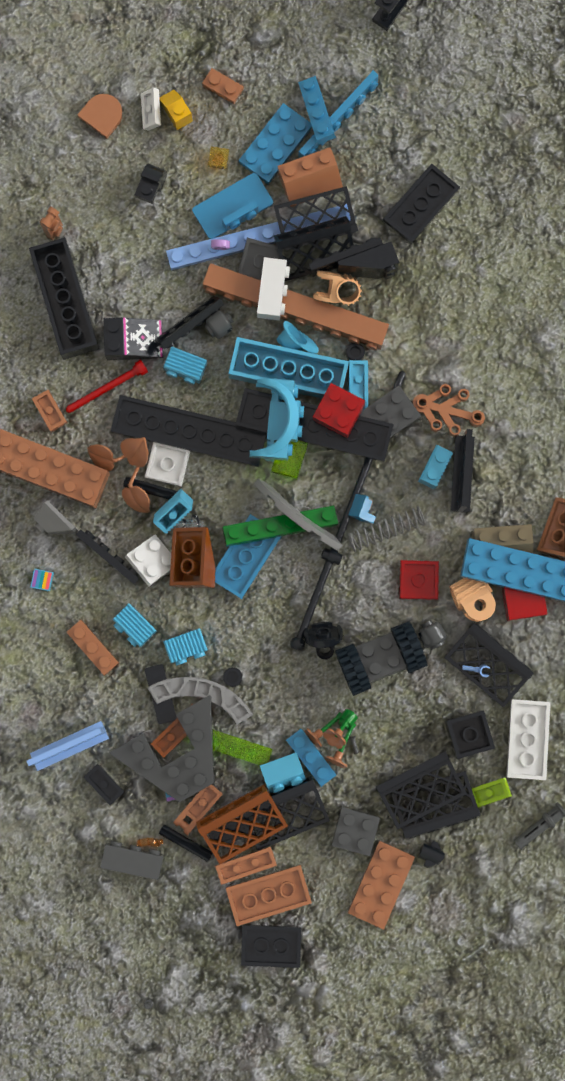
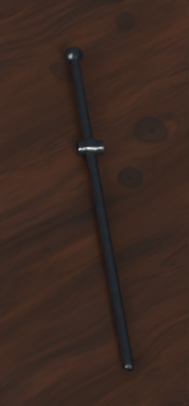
(331, 555)

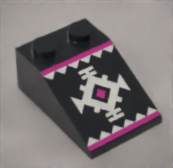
(132, 338)

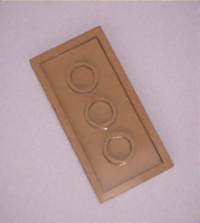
(381, 884)
(268, 895)

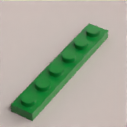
(276, 526)

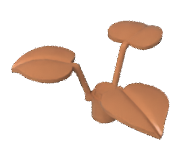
(137, 455)

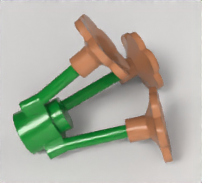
(334, 738)

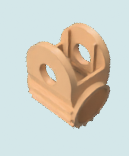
(335, 280)
(468, 591)

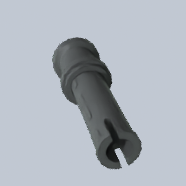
(548, 820)

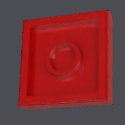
(419, 580)

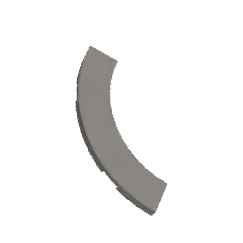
(326, 537)
(201, 688)

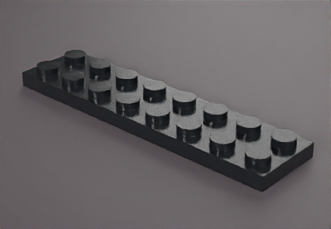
(186, 430)
(367, 438)

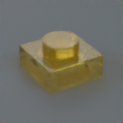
(218, 157)

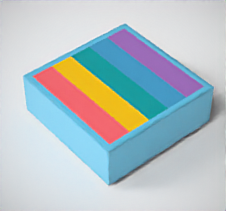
(42, 580)

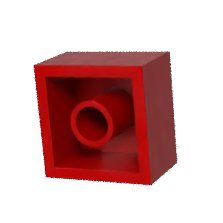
(339, 410)

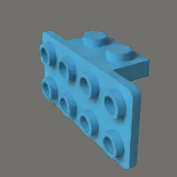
(232, 206)

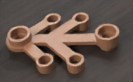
(445, 409)

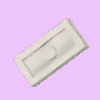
(150, 109)

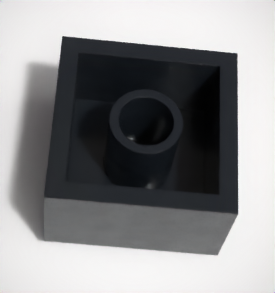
(469, 734)

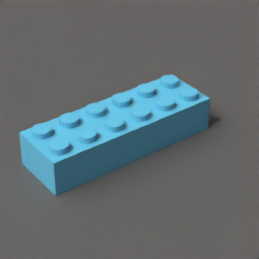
(309, 371)

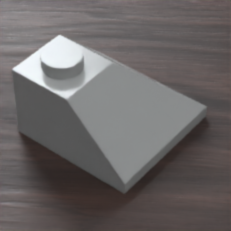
(52, 521)

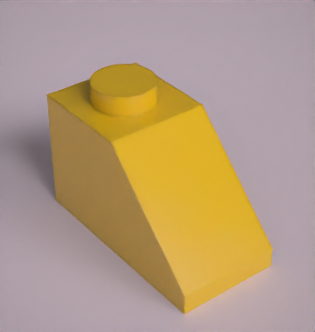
(176, 109)

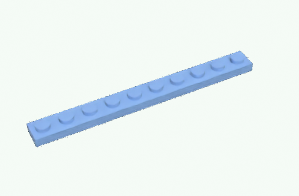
(202, 251)

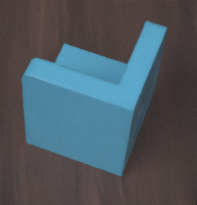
(360, 509)

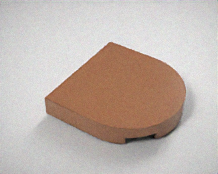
(102, 114)

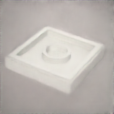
(167, 464)

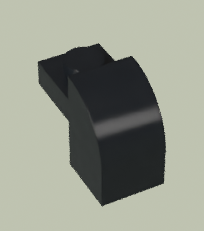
(151, 182)

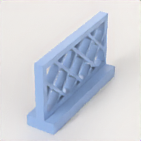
(68, 746)

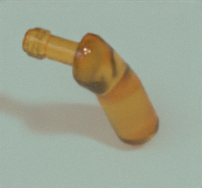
(149, 841)

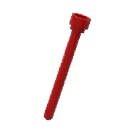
(138, 369)

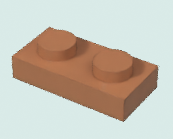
(222, 86)
(49, 410)

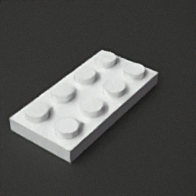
(528, 739)

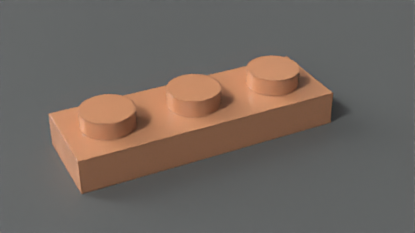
(92, 647)
(246, 865)

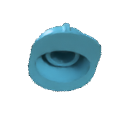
(295, 339)

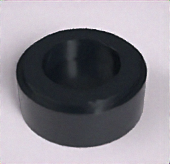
(355, 352)
(232, 677)

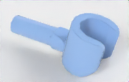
(476, 669)

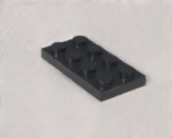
(421, 203)

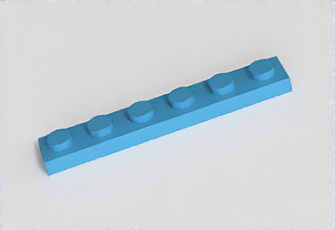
(344, 111)

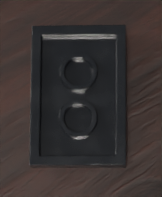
(271, 946)

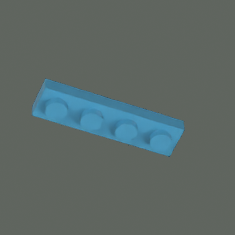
(316, 110)

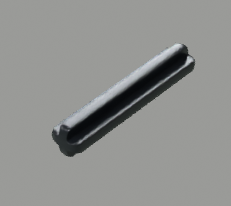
(151, 488)
(185, 843)

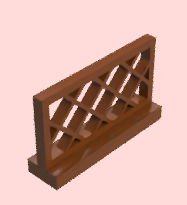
(230, 813)

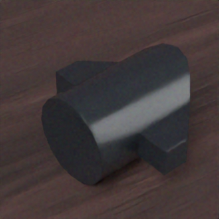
(431, 854)

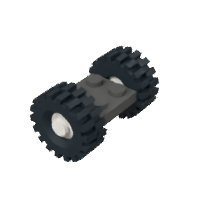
(381, 658)

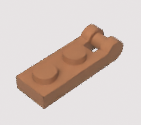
(51, 223)
(198, 808)

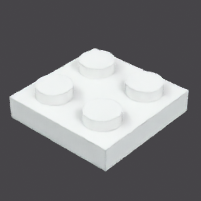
(150, 560)

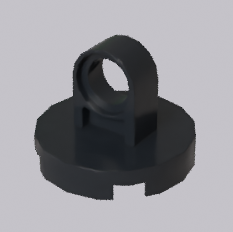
(323, 636)

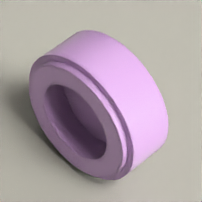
(219, 244)

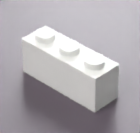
(272, 289)

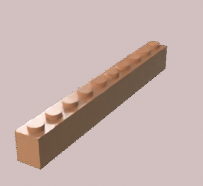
(299, 308)

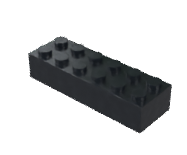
(64, 298)

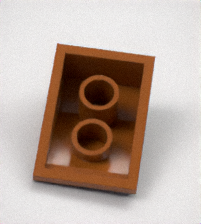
(192, 558)

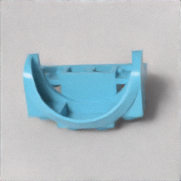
(282, 421)

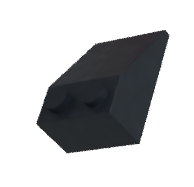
(373, 263)

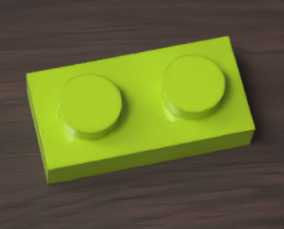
(491, 792)

